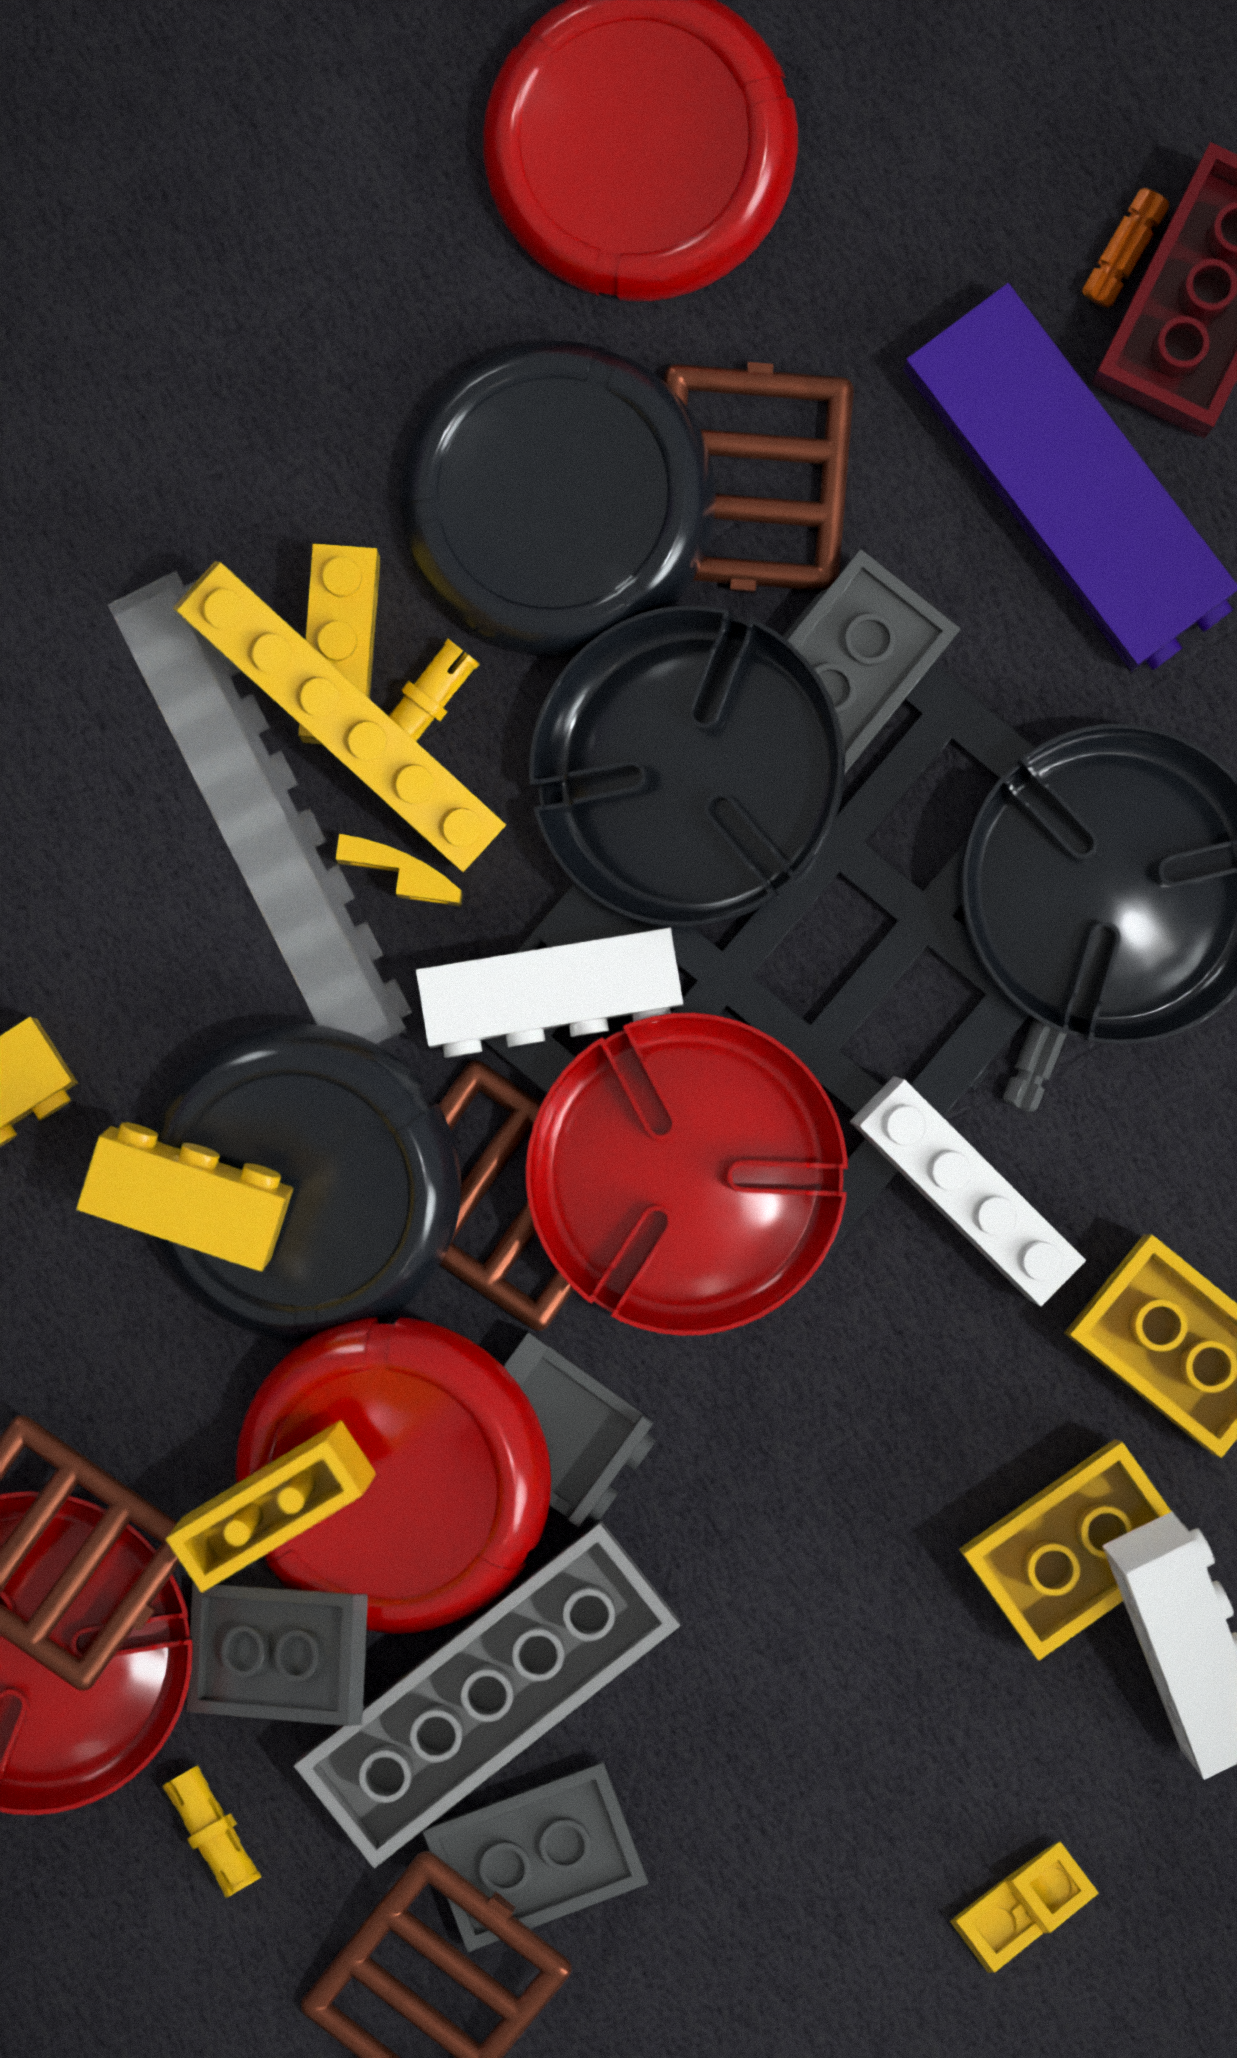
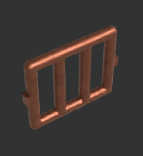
(831, 452)
(489, 1276)
(124, 1506)
(392, 1914)

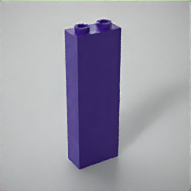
(1072, 479)

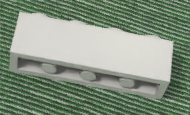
(547, 990)
(967, 1190)
(1182, 1635)

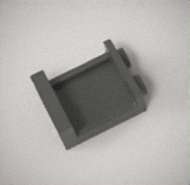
(584, 1426)

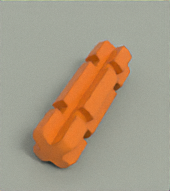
(1125, 247)

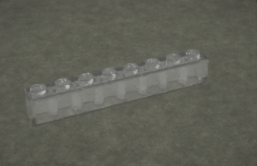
(258, 817)

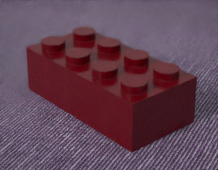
(1181, 326)

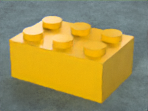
(1168, 1341)
(1048, 1554)

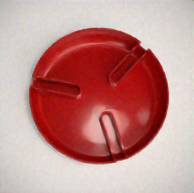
(640, 144)
(686, 1174)
(453, 1459)
(73, 1744)

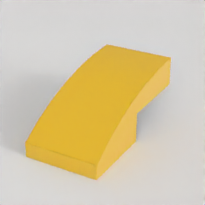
(415, 877)
(1024, 1907)

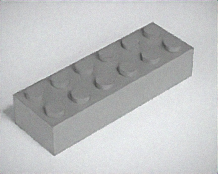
(487, 1693)

